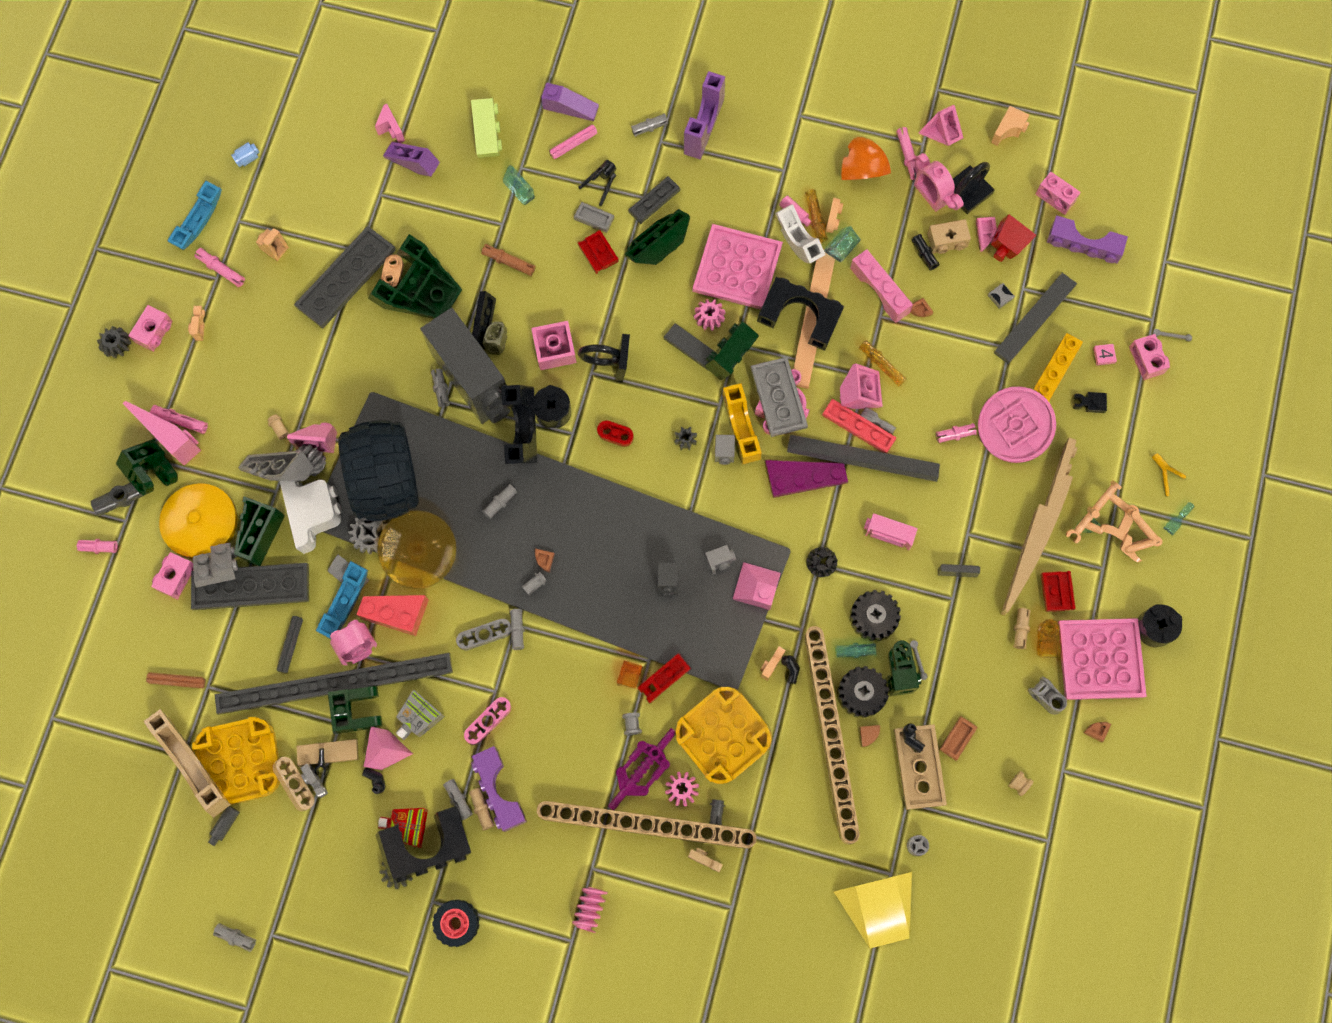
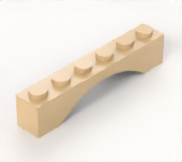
(187, 762)

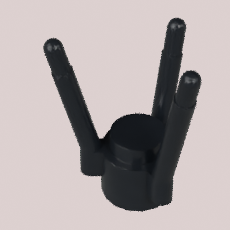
(605, 171)

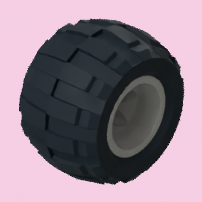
(378, 470)

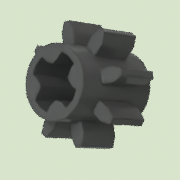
(682, 442)

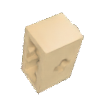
(949, 236)

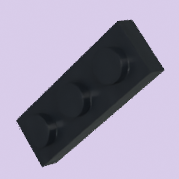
(483, 316)

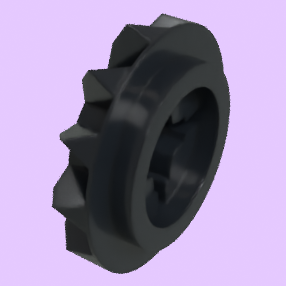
(821, 570)

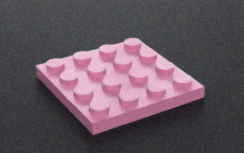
(737, 266)
(1101, 659)

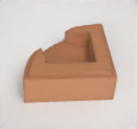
(921, 309)
(544, 559)
(1098, 730)
(869, 734)

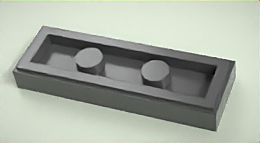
(654, 200)
(688, 344)

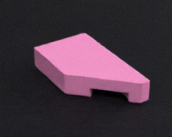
(986, 230)

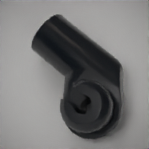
(793, 667)
(910, 738)
(377, 780)

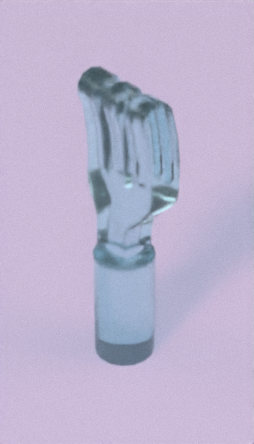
(1176, 522)

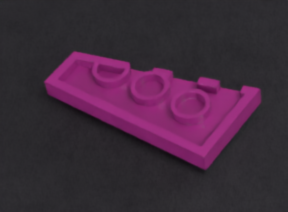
(799, 477)

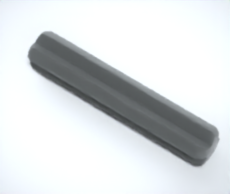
(289, 644)

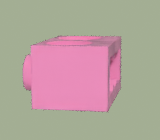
(1057, 193)
(1144, 357)

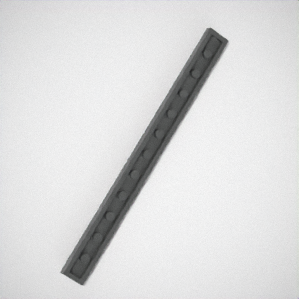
(321, 685)

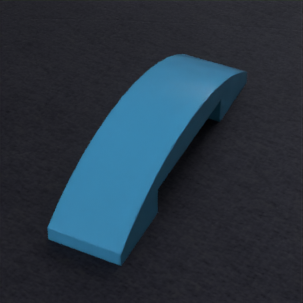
(198, 216)
(344, 600)

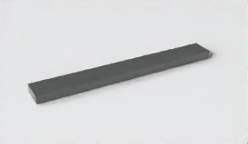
(863, 458)

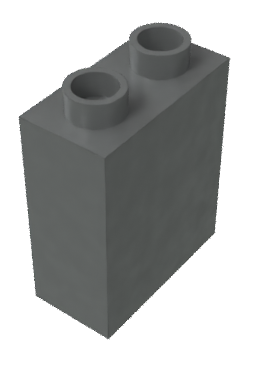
(466, 366)

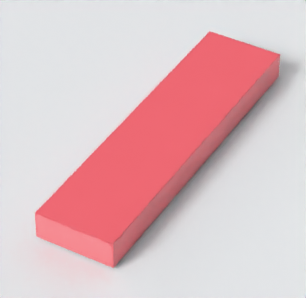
(859, 426)

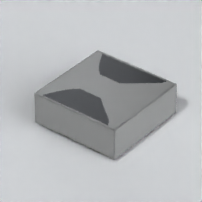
(1001, 295)

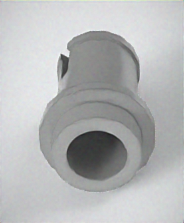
(534, 583)

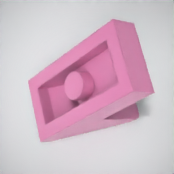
(387, 122)

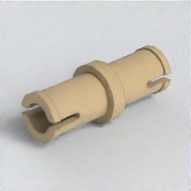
(1021, 628)
(481, 809)

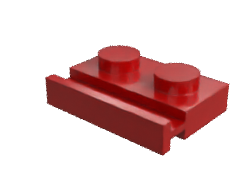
(598, 252)
(1058, 591)

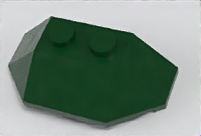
(659, 239)

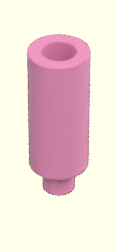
(803, 215)

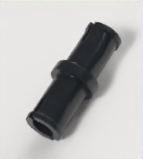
(925, 252)

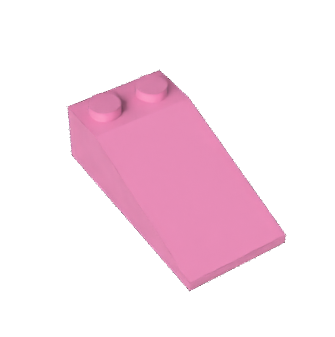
(177, 442)

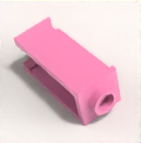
(890, 531)

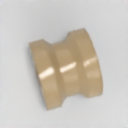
(1020, 783)

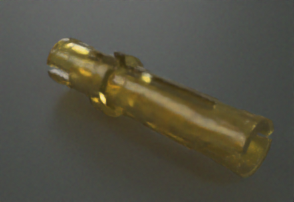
(817, 221)
(867, 348)

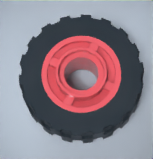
(443, 923)

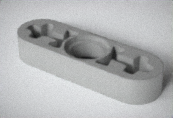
(471, 644)

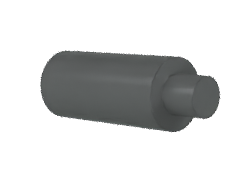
(223, 825)

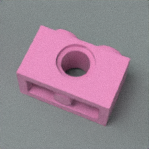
(150, 318)
(174, 586)

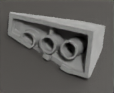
(278, 466)

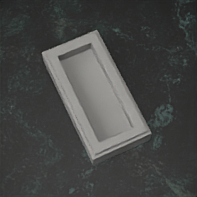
(594, 217)

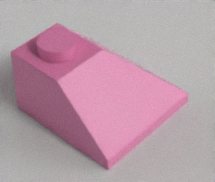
(861, 388)
(319, 436)
(756, 586)

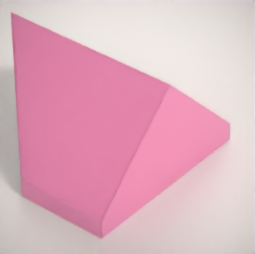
(944, 127)
(384, 749)

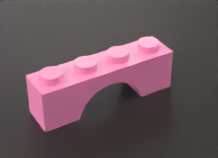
(892, 298)

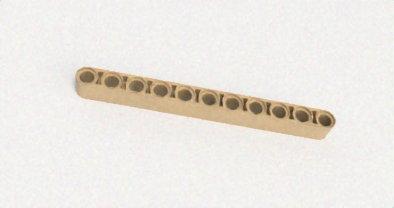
(828, 744)
(617, 816)

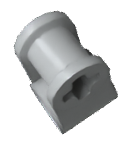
(1047, 695)

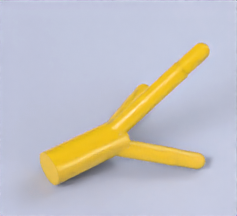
(1164, 466)

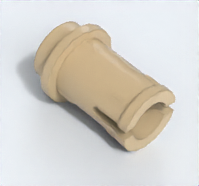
(278, 427)

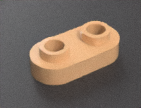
(832, 221)
(393, 271)

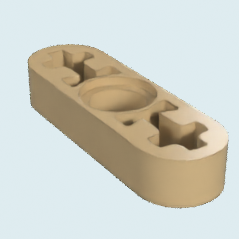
(301, 784)

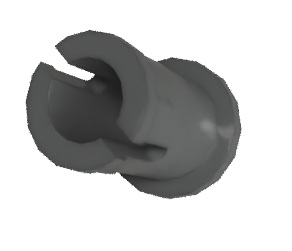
(716, 812)

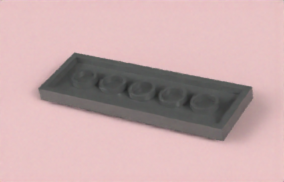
(344, 277)
(255, 588)

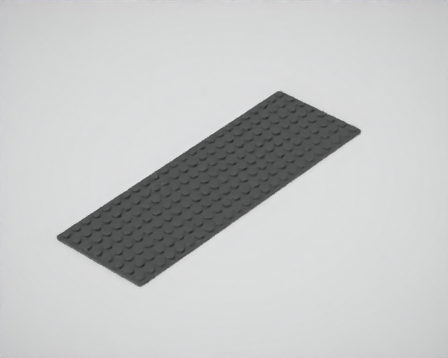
(602, 543)

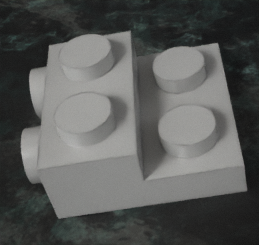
(215, 566)

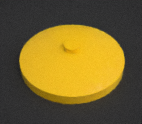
(197, 519)

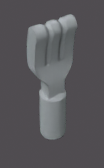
(873, 417)

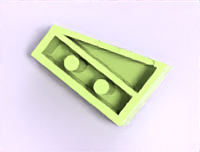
(486, 127)

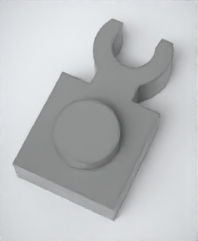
(311, 778)

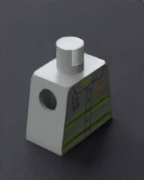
(417, 716)

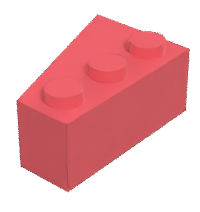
(394, 612)

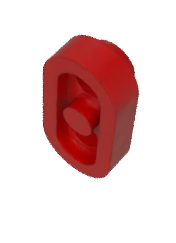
(615, 434)

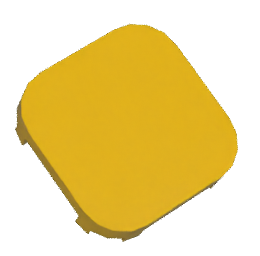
(723, 735)
(240, 758)

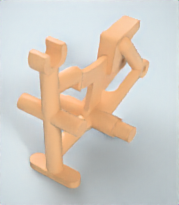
(1131, 514)

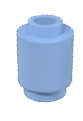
(245, 154)

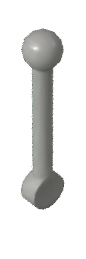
(1188, 337)
(914, 644)

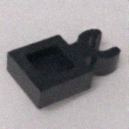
(1094, 402)

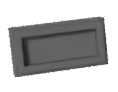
(958, 570)

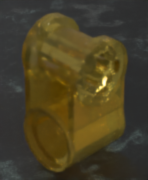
(1048, 643)

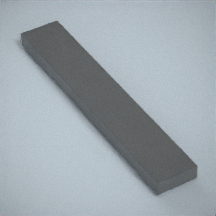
(1035, 318)

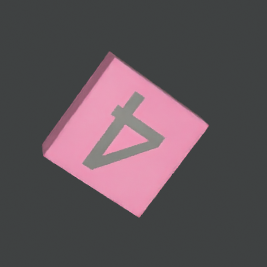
(1105, 354)

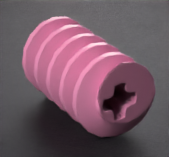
(589, 909)

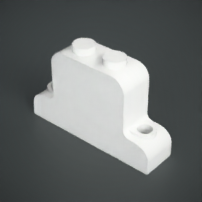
(310, 511)

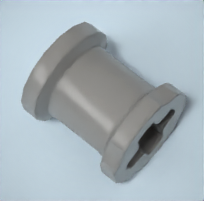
(632, 723)

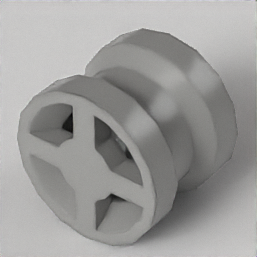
(920, 843)

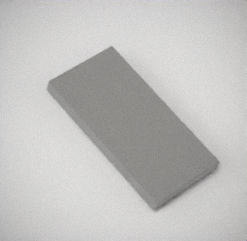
(779, 397)

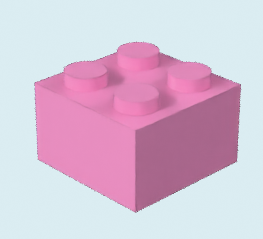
(553, 345)

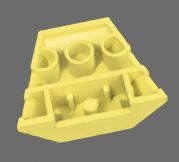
(880, 909)

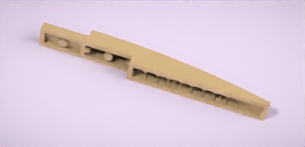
(1042, 525)

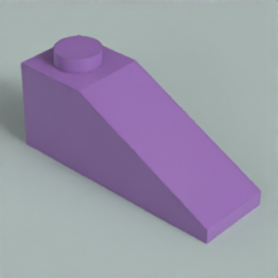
(567, 102)
(412, 157)

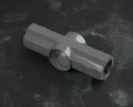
(110, 500)

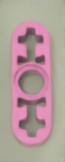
(474, 728)

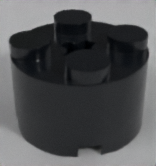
(550, 397)
(1169, 621)

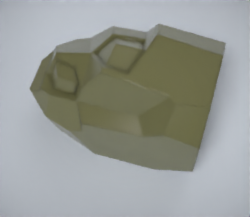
(495, 338)

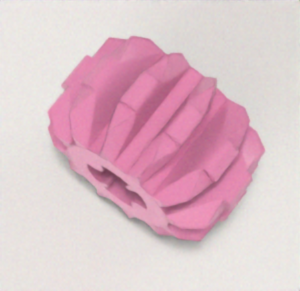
(709, 321)
(688, 786)

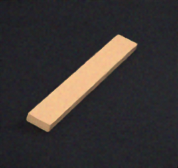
(806, 352)

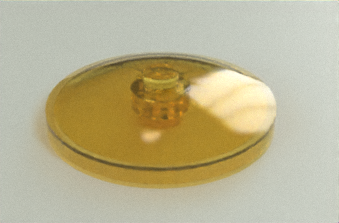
(417, 549)

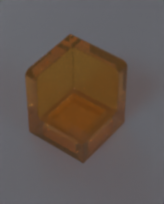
(629, 674)

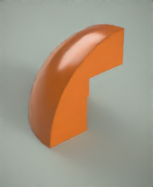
(864, 160)

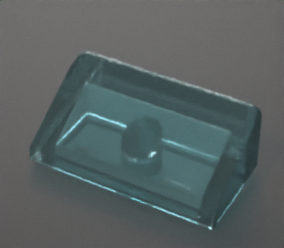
(518, 185)
(842, 244)

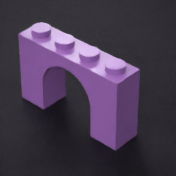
(699, 130)

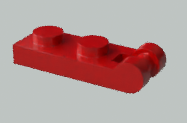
(664, 677)

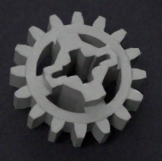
(364, 538)

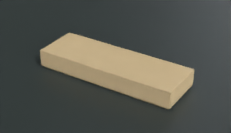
(333, 752)

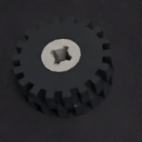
(871, 624)
(853, 692)

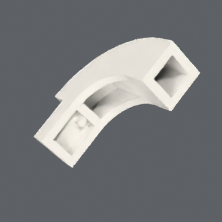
(803, 245)

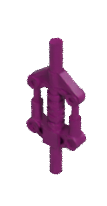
(628, 786)

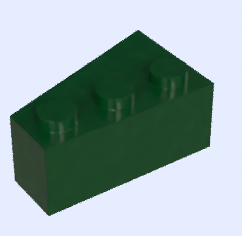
(731, 350)

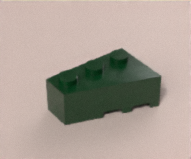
(256, 531)

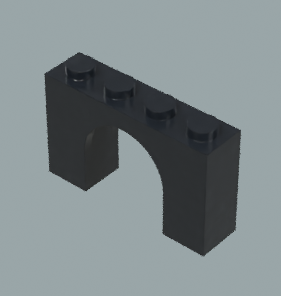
(785, 293)
(522, 402)
(401, 863)

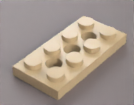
(932, 775)

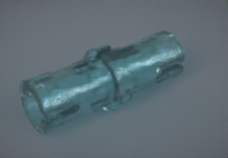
(855, 650)

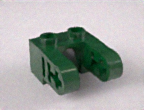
(143, 457)
(903, 676)
(341, 710)

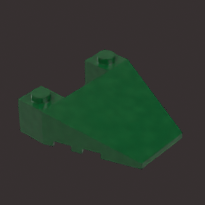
(425, 287)

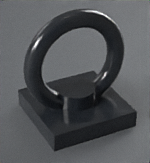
(972, 186)
(618, 359)

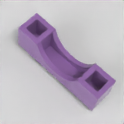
(1065, 235)
(489, 765)

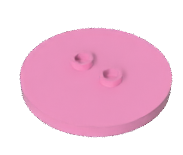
(1017, 424)

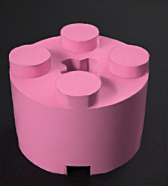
(352, 642)

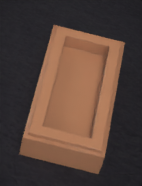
(958, 738)

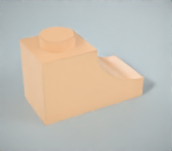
(1011, 125)
(272, 243)

